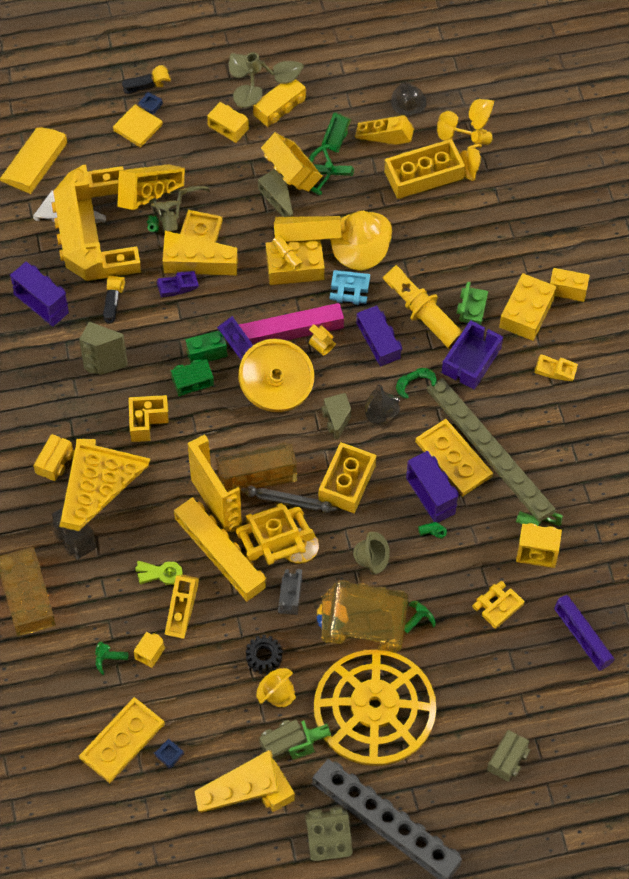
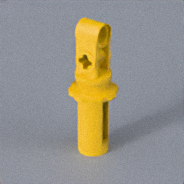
(423, 307)

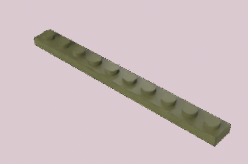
(491, 450)

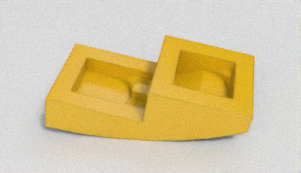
(556, 369)

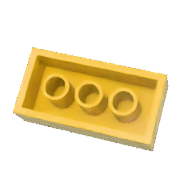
(424, 168)

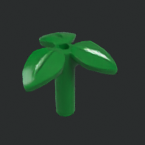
(421, 612)
(102, 652)

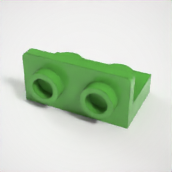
(473, 304)

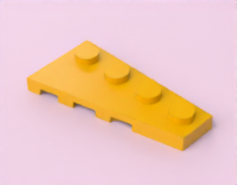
(244, 783)

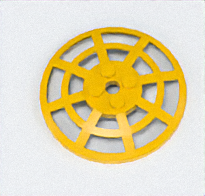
(379, 716)

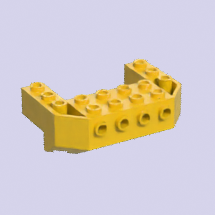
(78, 225)

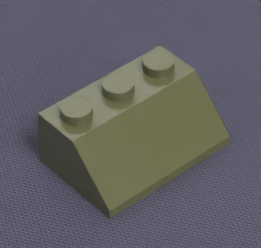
(102, 349)

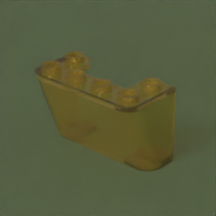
(364, 614)

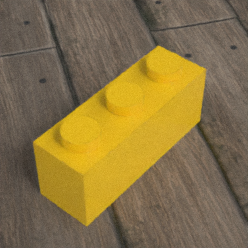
(279, 102)

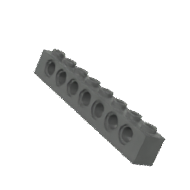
(390, 831)

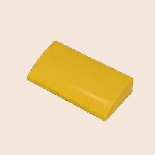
(34, 159)

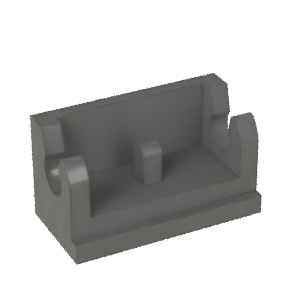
(290, 592)

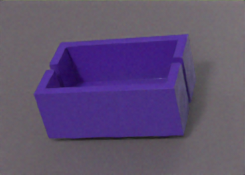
(39, 293)
(471, 355)
(432, 486)

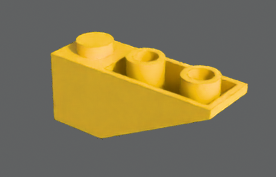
(388, 130)

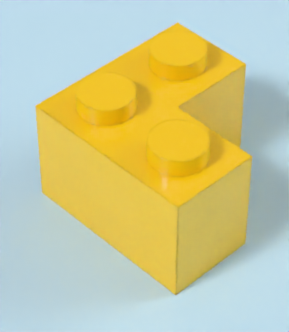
(144, 412)

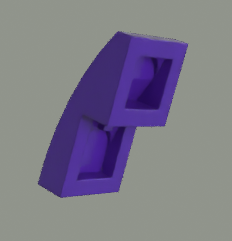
(177, 285)

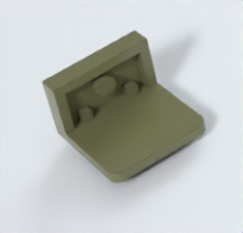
(328, 834)

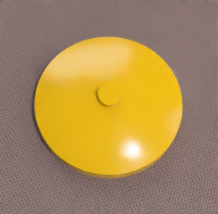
(276, 375)

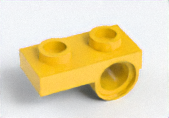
(321, 340)

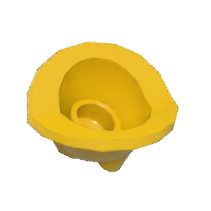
(277, 688)

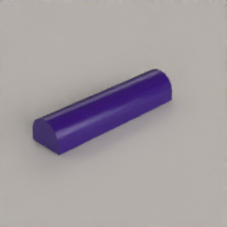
(583, 633)

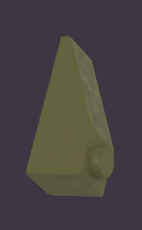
(276, 192)

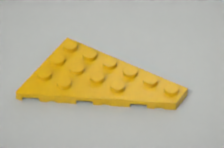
(96, 480)

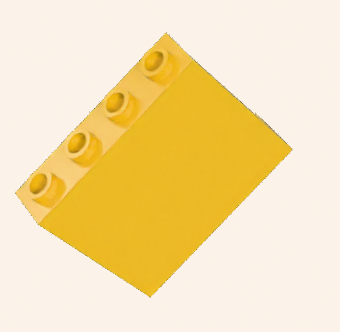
(223, 504)

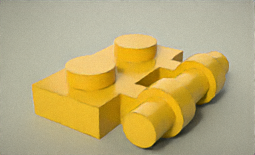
(502, 608)

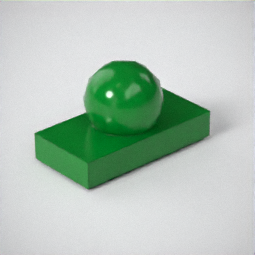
(336, 131)

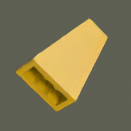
(309, 227)

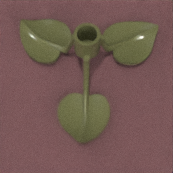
(241, 65)
(168, 218)

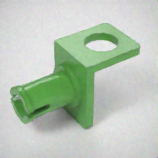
(524, 518)
(311, 735)

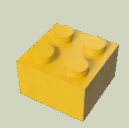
(539, 545)

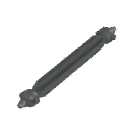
(288, 499)

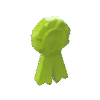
(166, 572)

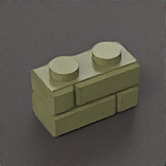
(281, 739)
(508, 756)

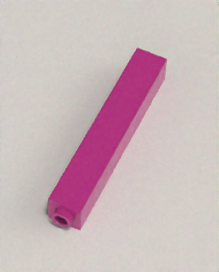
(294, 324)

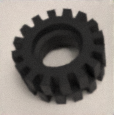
(264, 643)

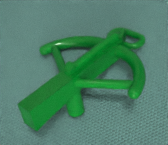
(328, 168)

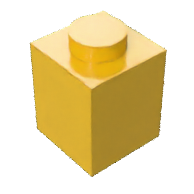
(149, 649)

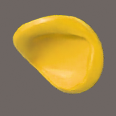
(364, 240)

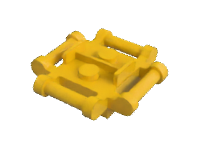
(276, 533)

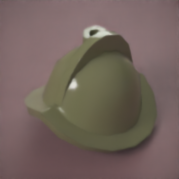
(372, 552)

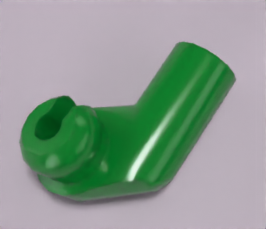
(153, 223)
(433, 528)

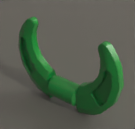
(422, 372)

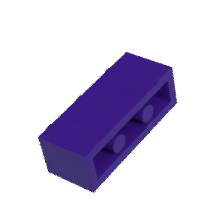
(379, 335)

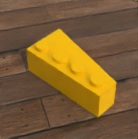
(146, 183)
(193, 254)

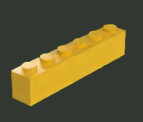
(220, 549)

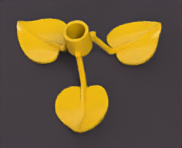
(479, 114)

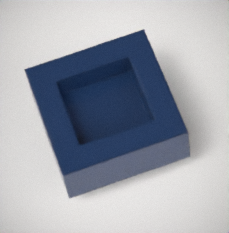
(150, 103)
(169, 753)

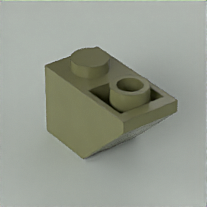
(337, 412)

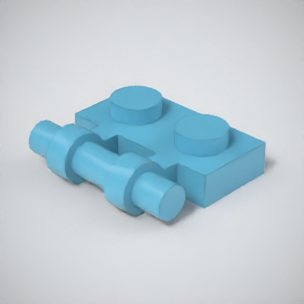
(350, 282)

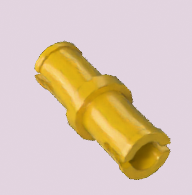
(287, 252)

